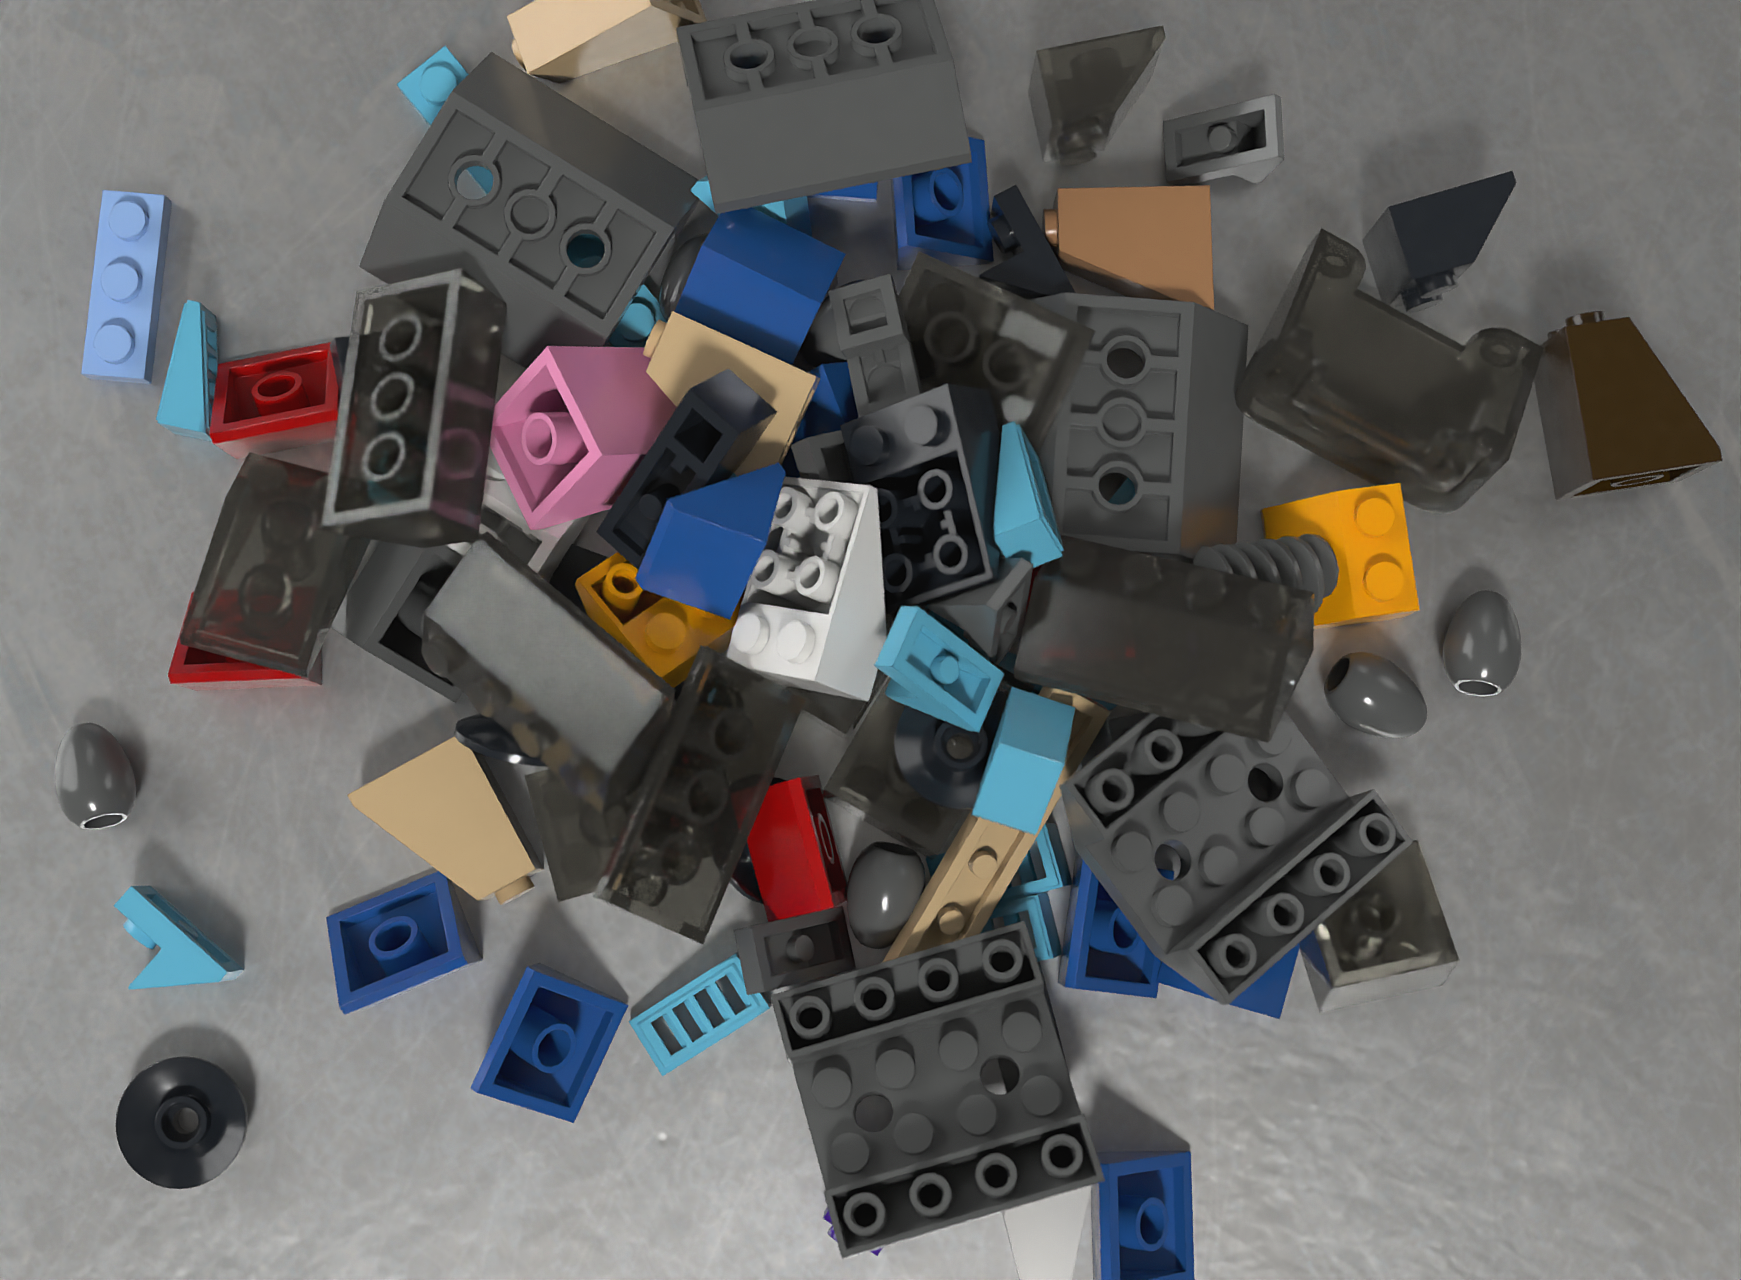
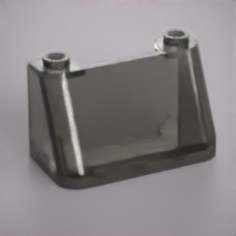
(1385, 388)

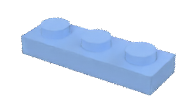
(126, 287)

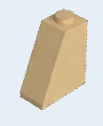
(581, 36)
(690, 353)
(455, 820)

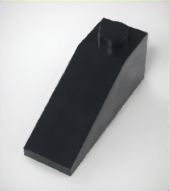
(696, 448)

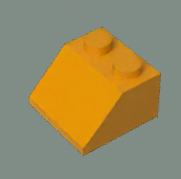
(1370, 547)

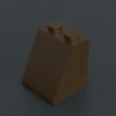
(1614, 411)

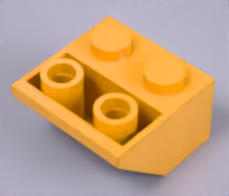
(649, 625)

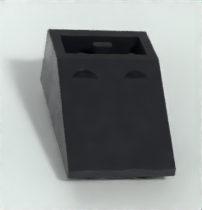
(935, 490)

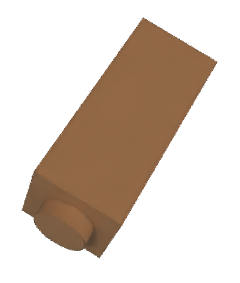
(1136, 240)

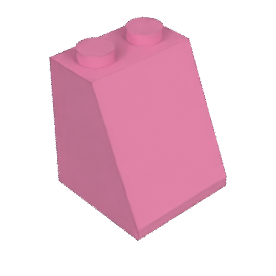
(576, 430)

